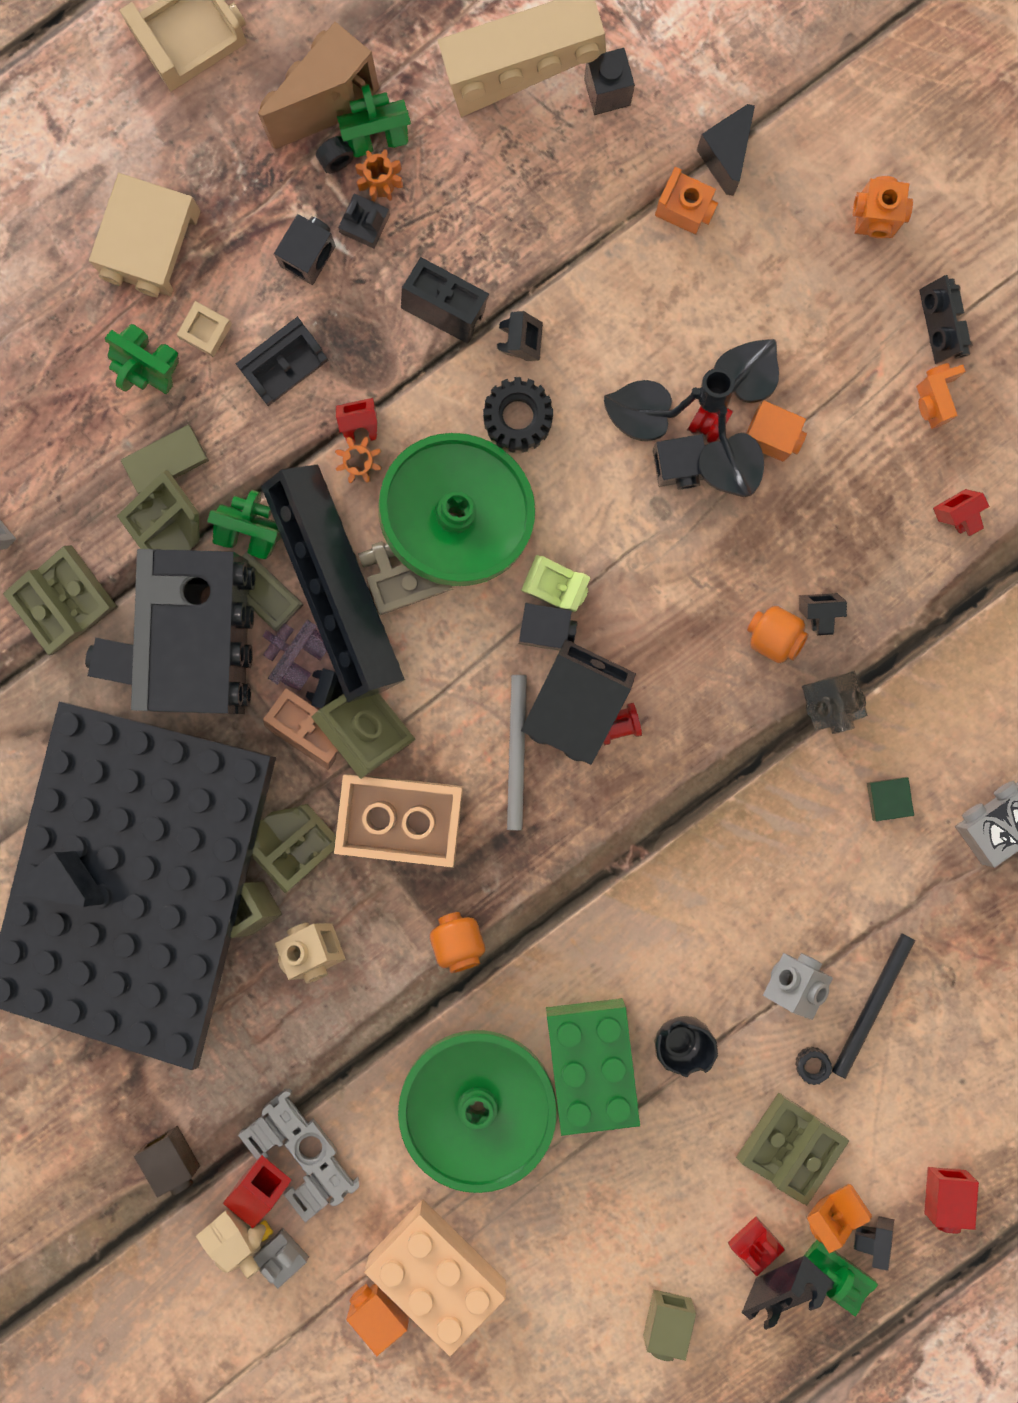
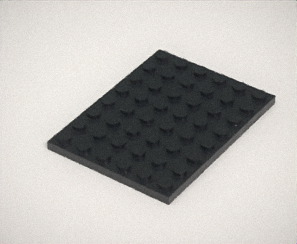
(169, 843)

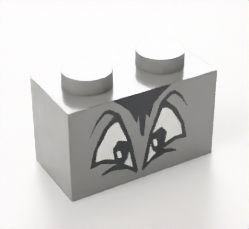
(993, 827)

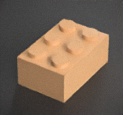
(398, 820)
(436, 1277)

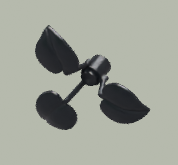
(727, 464)

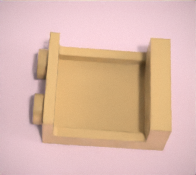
(185, 35)
(142, 235)

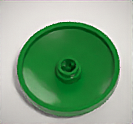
(463, 478)
(469, 1146)

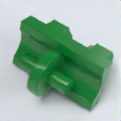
(372, 116)
(137, 365)
(231, 521)
(850, 1282)

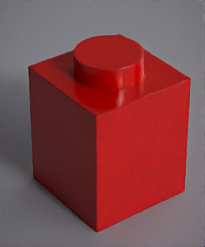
(257, 1191)
(951, 1199)

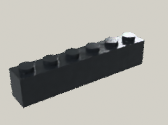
(332, 582)

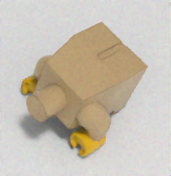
(234, 1242)

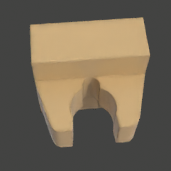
(204, 329)

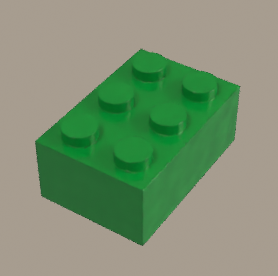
(592, 1066)

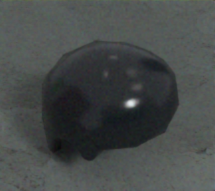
(686, 1046)

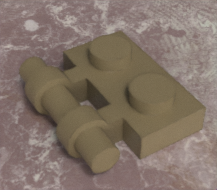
(397, 585)

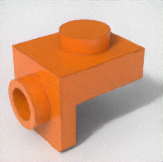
(935, 399)
(837, 1216)

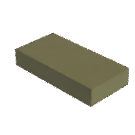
(175, 452)
(270, 597)

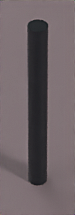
(873, 1006)

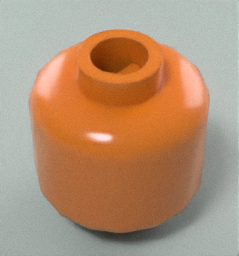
(777, 634)
(457, 942)

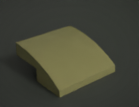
(59, 600)
(792, 1149)

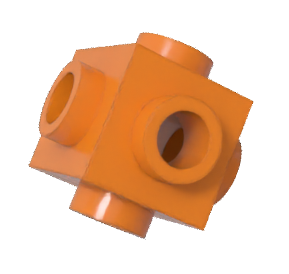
(882, 207)

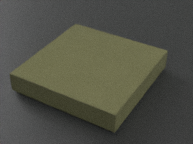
(363, 731)

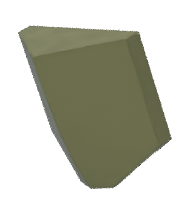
(162, 517)
(292, 844)

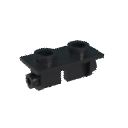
(941, 307)

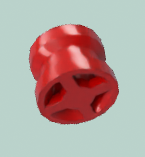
(707, 424)

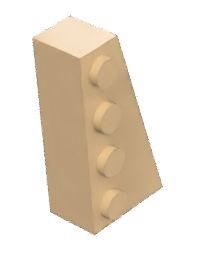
(520, 51)

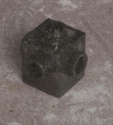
(835, 702)

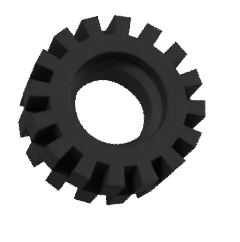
(511, 392)

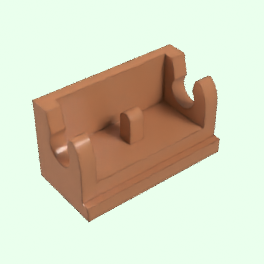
(293, 722)

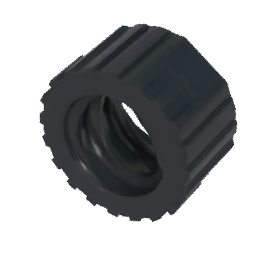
(334, 154)
(825, 1070)

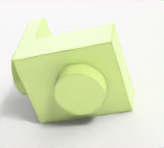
(556, 584)

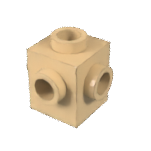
(309, 951)

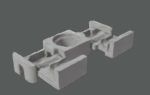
(287, 1122)

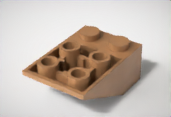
(318, 87)

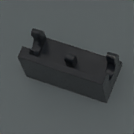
(443, 300)
(282, 361)
(787, 1288)

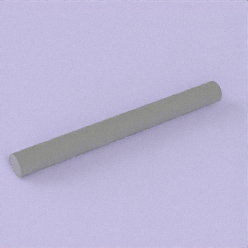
(516, 752)

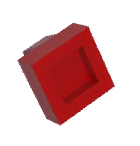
(357, 415)
(963, 511)
(756, 1246)

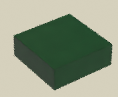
(890, 799)

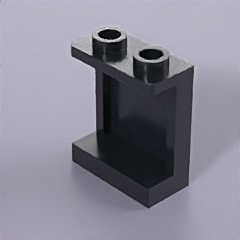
(578, 702)

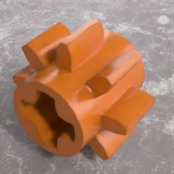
(371, 168)
(348, 454)

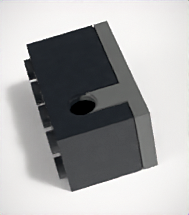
(189, 651)

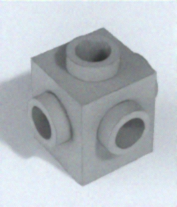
(798, 985)

